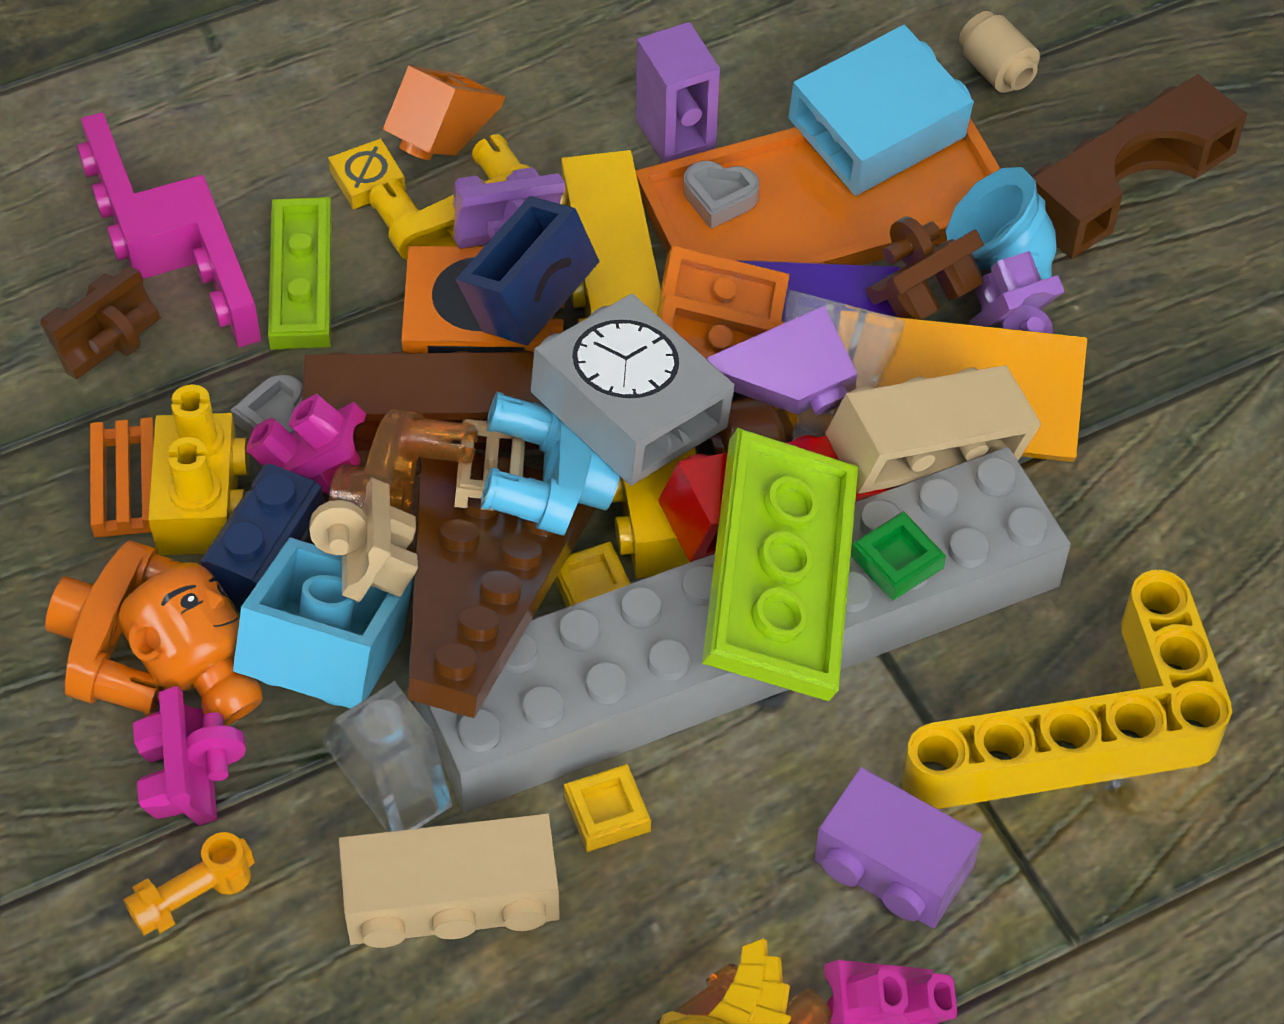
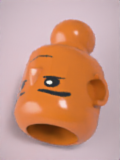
(188, 638)

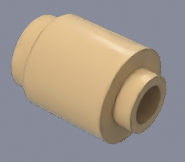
(999, 51)

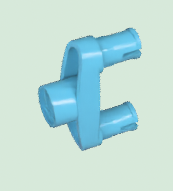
(570, 468)

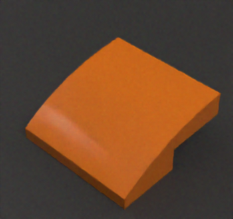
(719, 299)

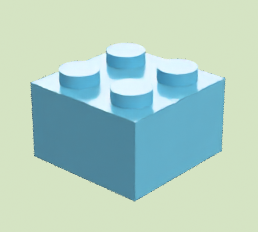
(310, 636)

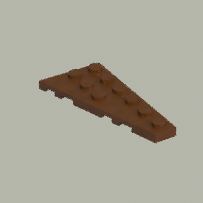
(475, 586)

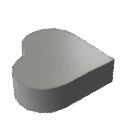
(720, 192)
(272, 398)

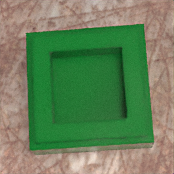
(898, 555)

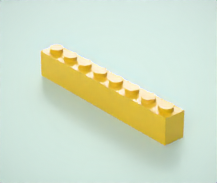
(612, 212)

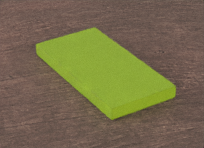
(781, 566)

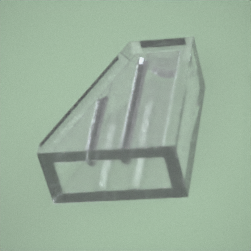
(390, 759)

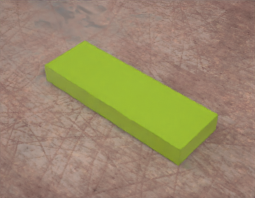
(300, 273)

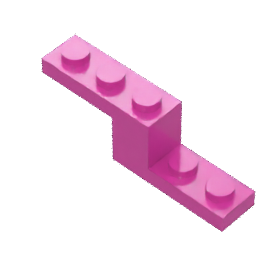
(168, 229)

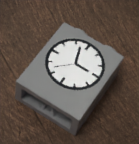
(631, 388)

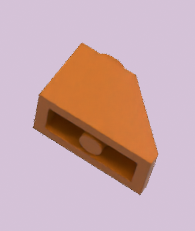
(439, 111)

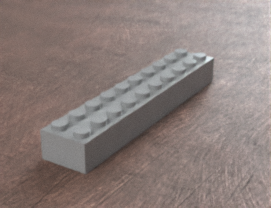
(632, 658)

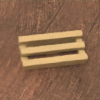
(473, 488)

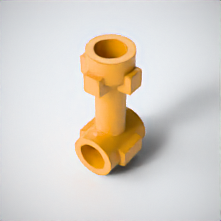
(223, 867)

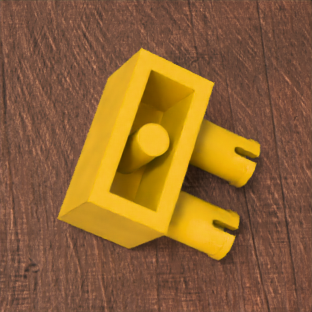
(194, 473)

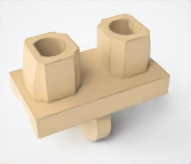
(369, 540)

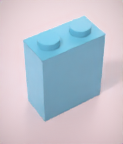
(880, 109)

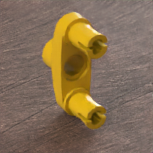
(436, 222)

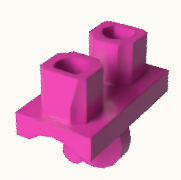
(316, 447)
(194, 755)
(888, 994)

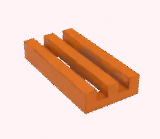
(121, 437)

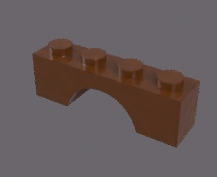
(1180, 131)

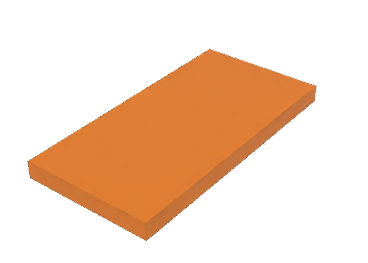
(806, 207)

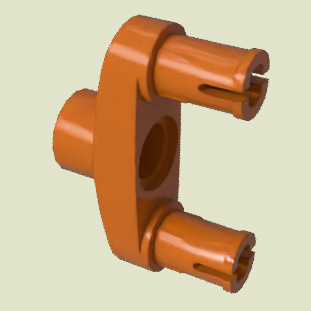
(91, 619)

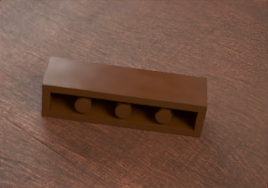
(436, 384)

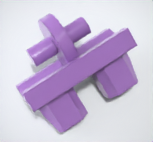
(486, 207)
(1016, 296)

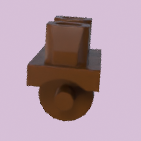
(949, 262)
(101, 322)

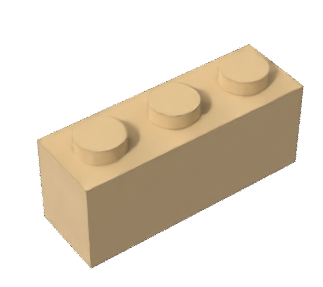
(930, 425)
(449, 880)

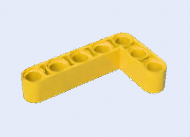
(1091, 723)

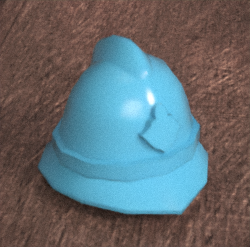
(1008, 219)

